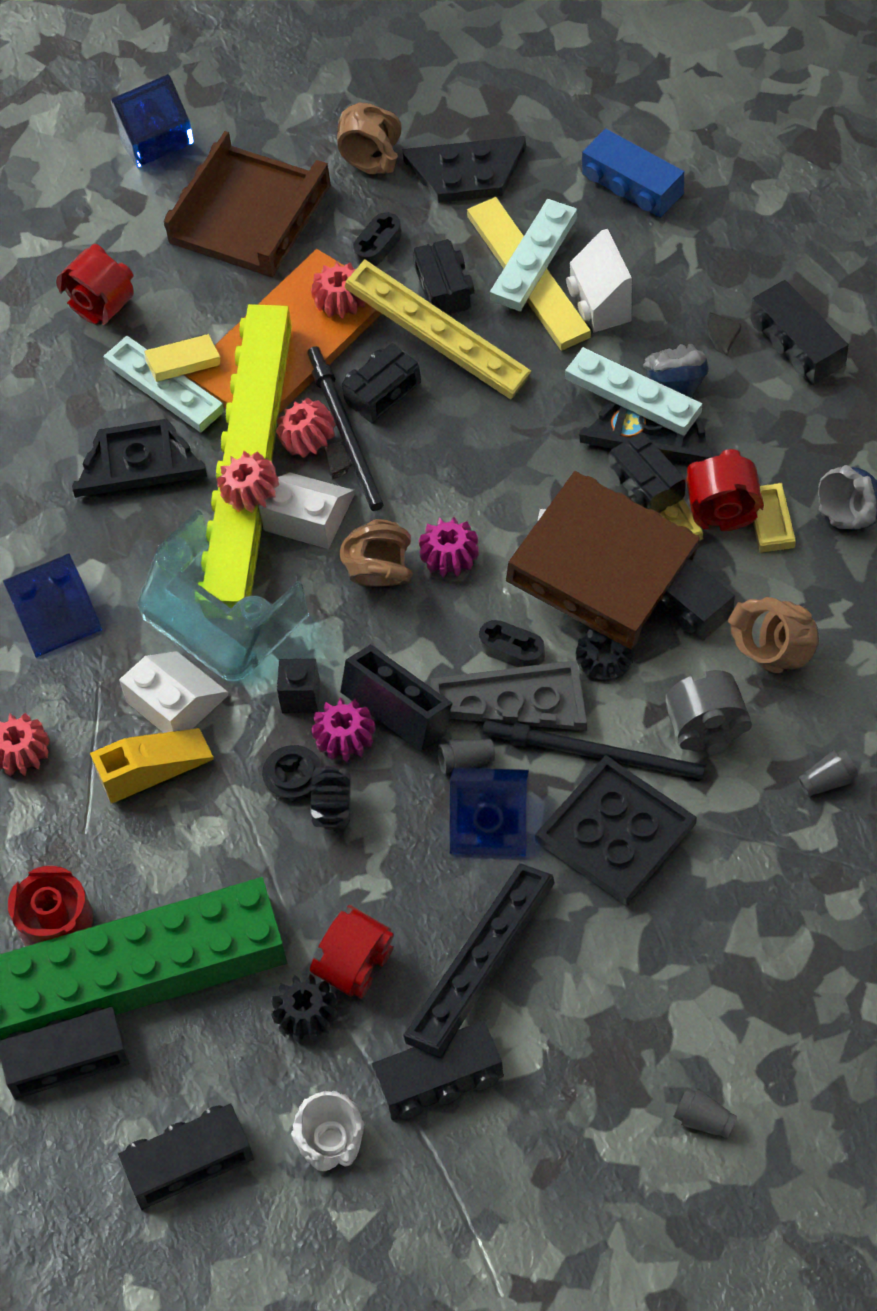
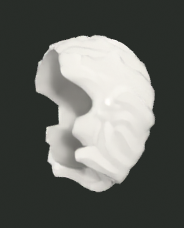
(328, 1130)

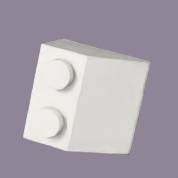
(601, 283)
(306, 509)
(171, 691)

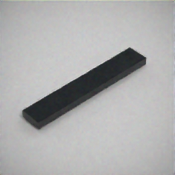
(478, 960)

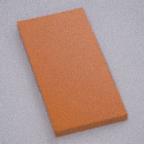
(308, 330)

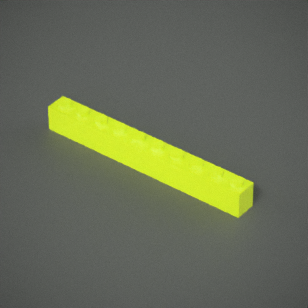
(251, 428)

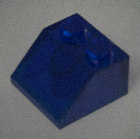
(152, 121)
(52, 605)
(489, 811)

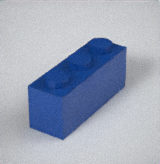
(633, 173)

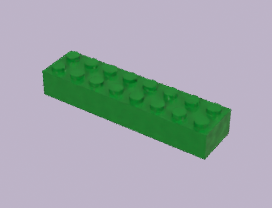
(141, 958)

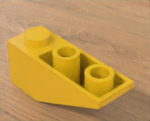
(148, 760)

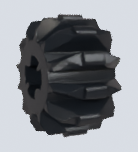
(330, 797)
(308, 1021)

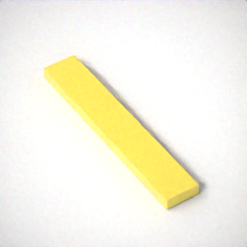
(547, 298)
(437, 329)

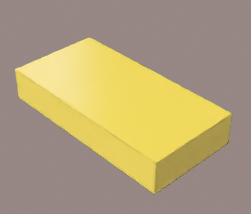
(182, 357)
(773, 524)

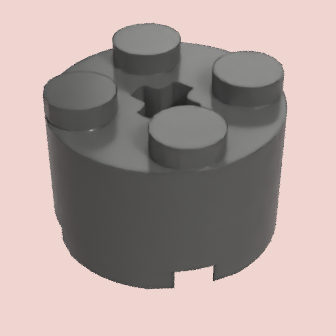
(707, 712)

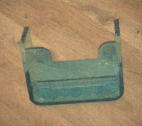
(218, 636)

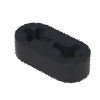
(372, 236)
(512, 643)

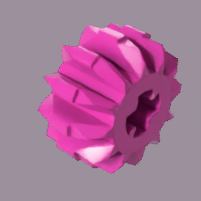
(448, 547)
(343, 729)

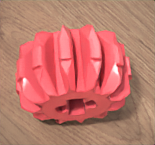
(330, 292)
(305, 427)
(248, 481)
(22, 744)

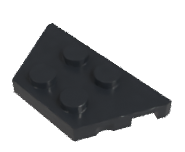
(466, 168)
(673, 445)
(137, 458)

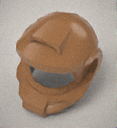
(364, 131)
(377, 554)
(786, 635)

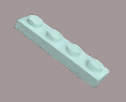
(533, 255)
(633, 391)
(175, 394)

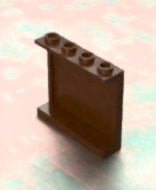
(245, 207)
(601, 558)

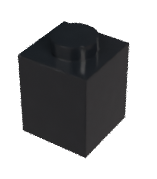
(298, 685)

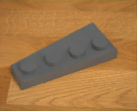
(526, 695)

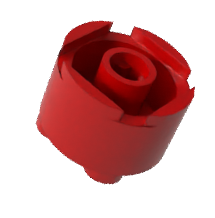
(96, 285)
(724, 491)
(49, 905)
(352, 951)

